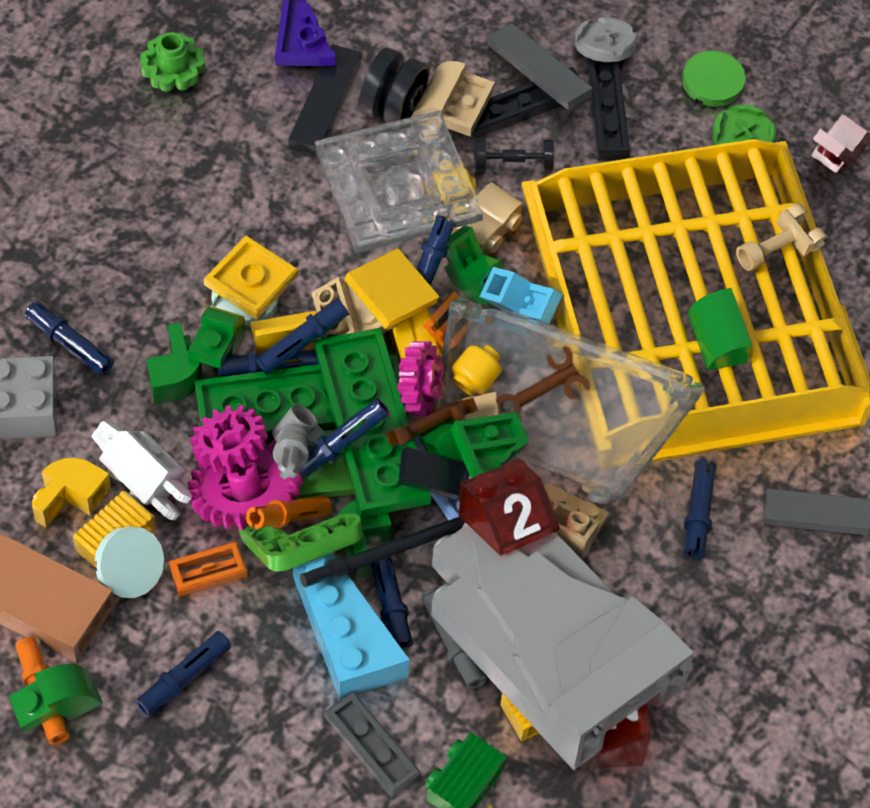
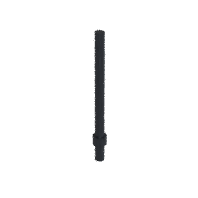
(337, 567)

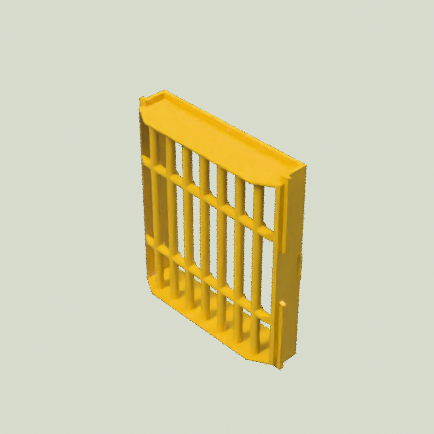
(740, 421)

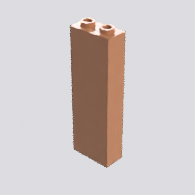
(50, 600)

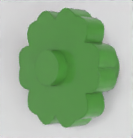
(172, 62)

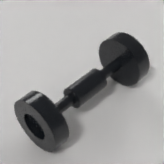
(514, 155)

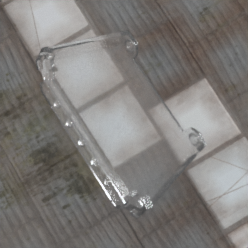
(602, 433)

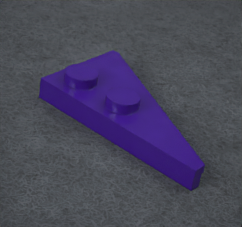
(300, 38)

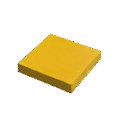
(251, 277)
(391, 288)

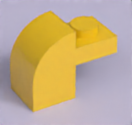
(71, 482)

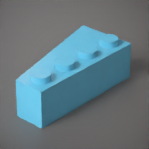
(350, 634)

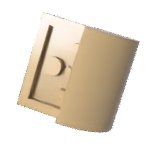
(457, 95)
(360, 316)
(577, 519)

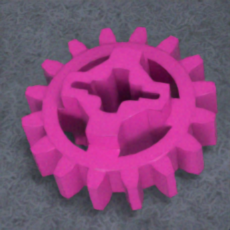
(420, 378)
(229, 438)

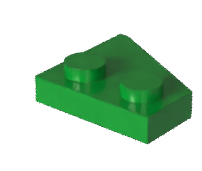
(489, 441)

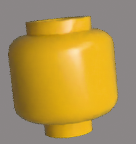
(477, 370)

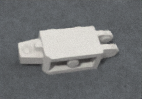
(142, 467)

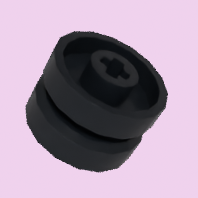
(393, 86)

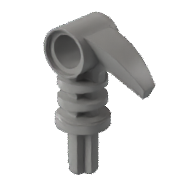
(292, 437)

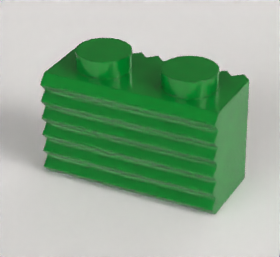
(467, 775)

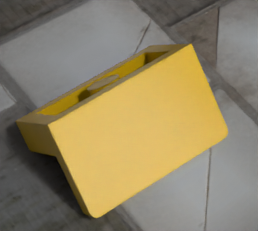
(270, 331)

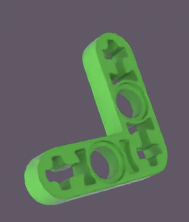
(287, 551)

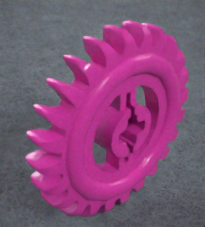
(244, 484)

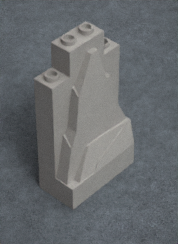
(555, 638)

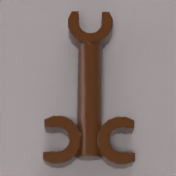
(566, 374)
(453, 410)

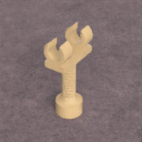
(751, 255)

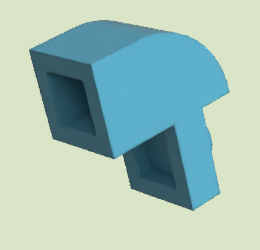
(515, 293)

